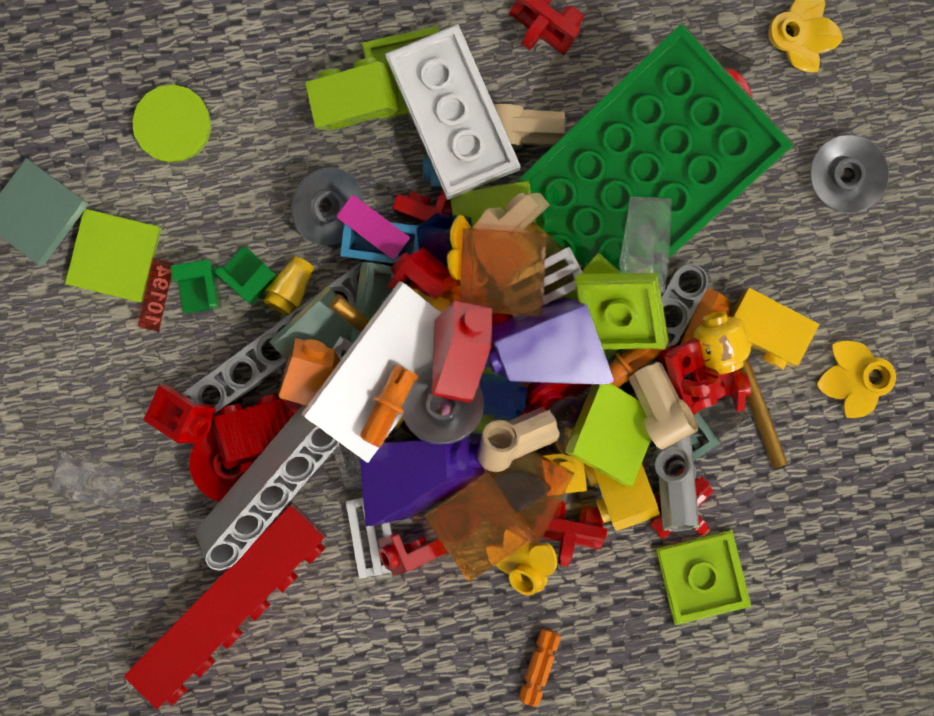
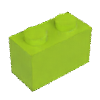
(352, 95)

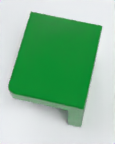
(246, 275)
(197, 285)

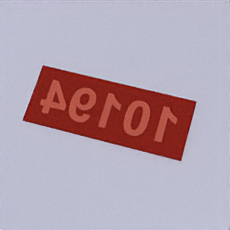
(155, 295)

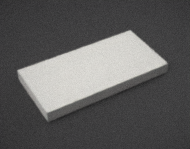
(452, 112)
(396, 335)

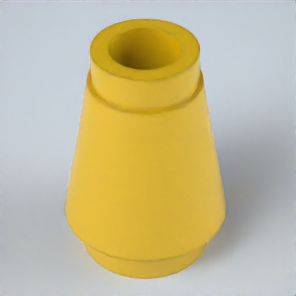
(288, 288)

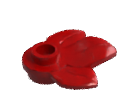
(547, 393)

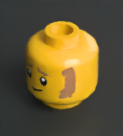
(723, 342)

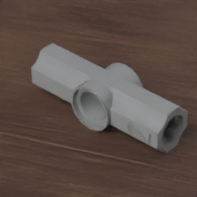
(678, 492)

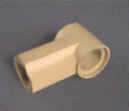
(531, 126)
(667, 415)
(517, 437)

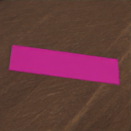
(373, 227)

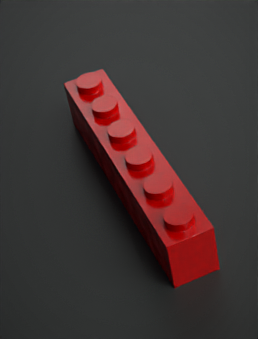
(225, 606)

